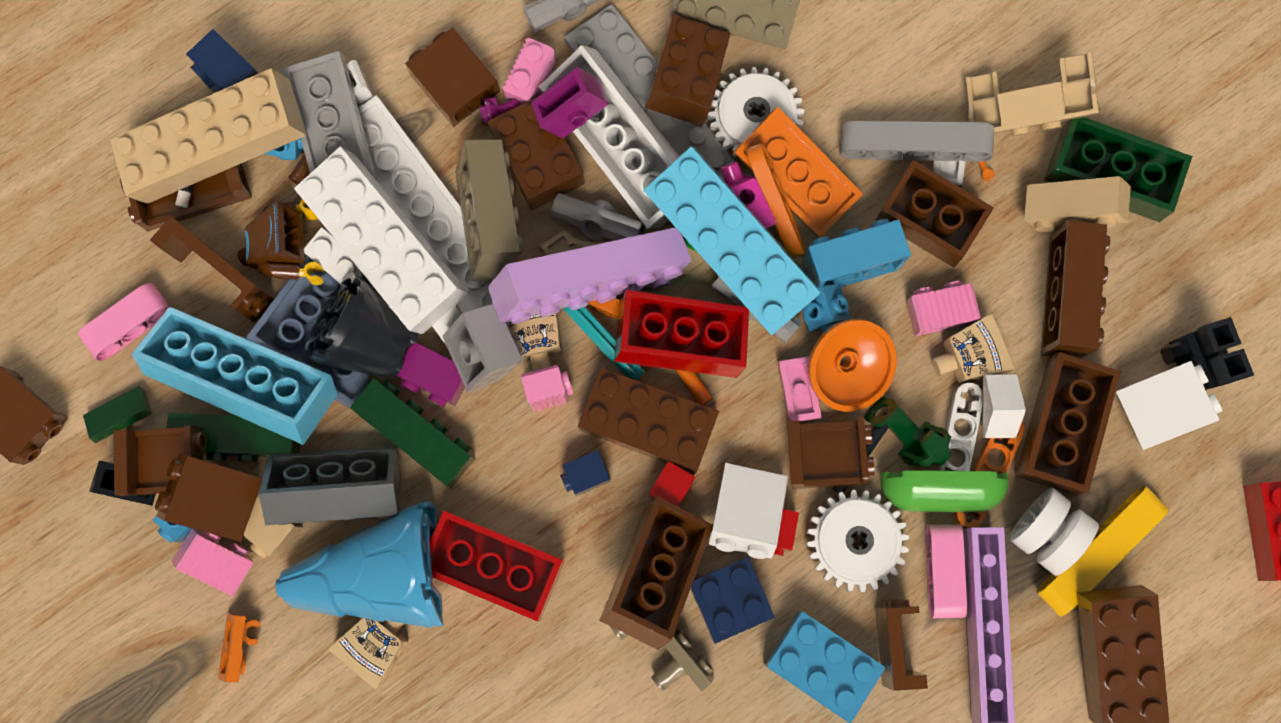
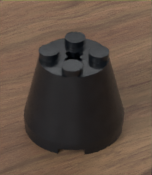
(360, 331)

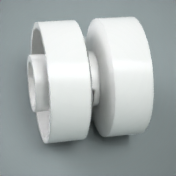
(1060, 536)

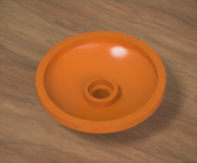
(864, 374)

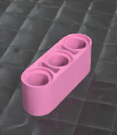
(123, 322)
(946, 571)

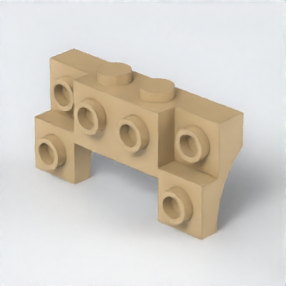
(1037, 105)

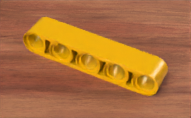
(1110, 545)

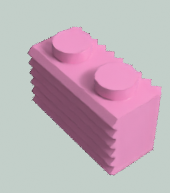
(529, 72)
(943, 309)
(546, 387)
(213, 561)

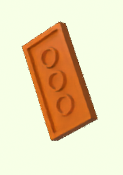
(809, 179)

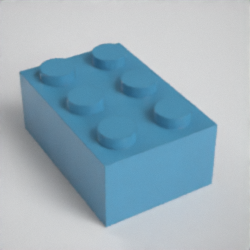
(857, 254)
(824, 666)

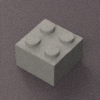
(482, 348)

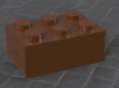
(687, 70)
(537, 158)
(936, 213)

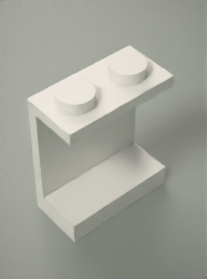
(1169, 404)
(748, 511)

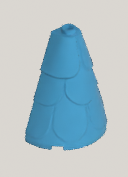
(372, 574)

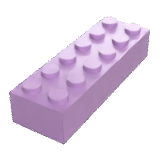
(588, 275)

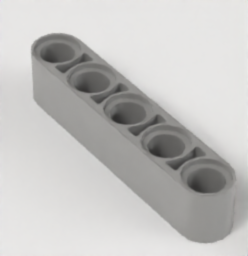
(917, 141)

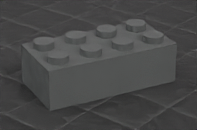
(330, 485)

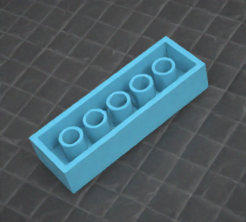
(732, 240)
(236, 375)

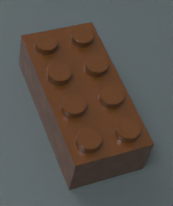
(1075, 289)
(648, 420)
(1068, 424)
(657, 573)
(1123, 655)

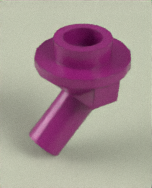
(491, 109)

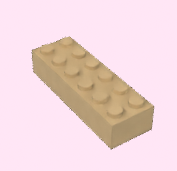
(208, 136)

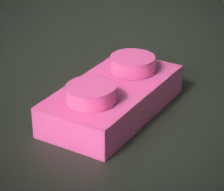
(798, 395)

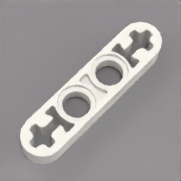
(964, 443)

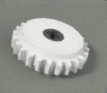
(750, 94)
(880, 541)

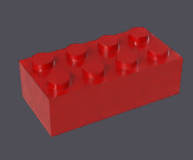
(682, 334)
(493, 566)

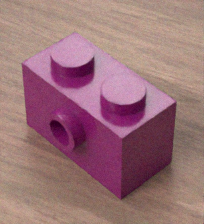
(570, 103)

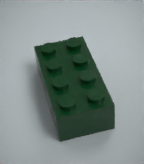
(1100, 151)

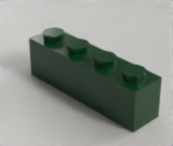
(413, 433)
(234, 437)

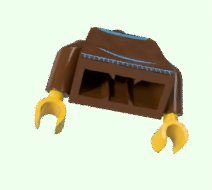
(277, 245)

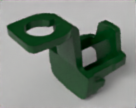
(921, 445)

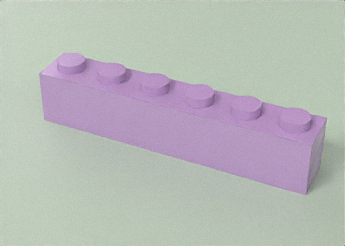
(988, 626)

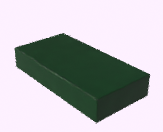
(117, 414)

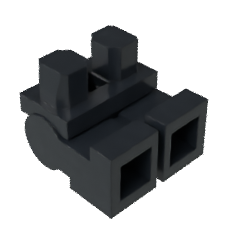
(1209, 349)

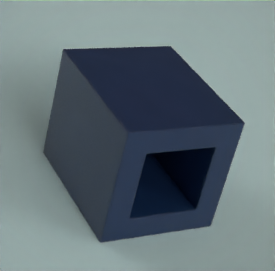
(585, 474)

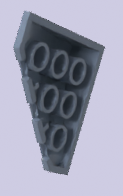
(288, 327)

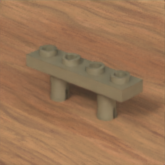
(682, 662)

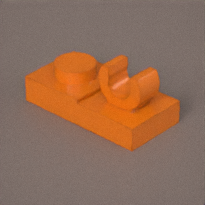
(232, 658)

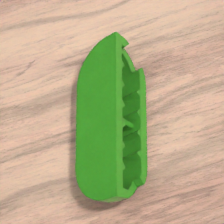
(945, 490)

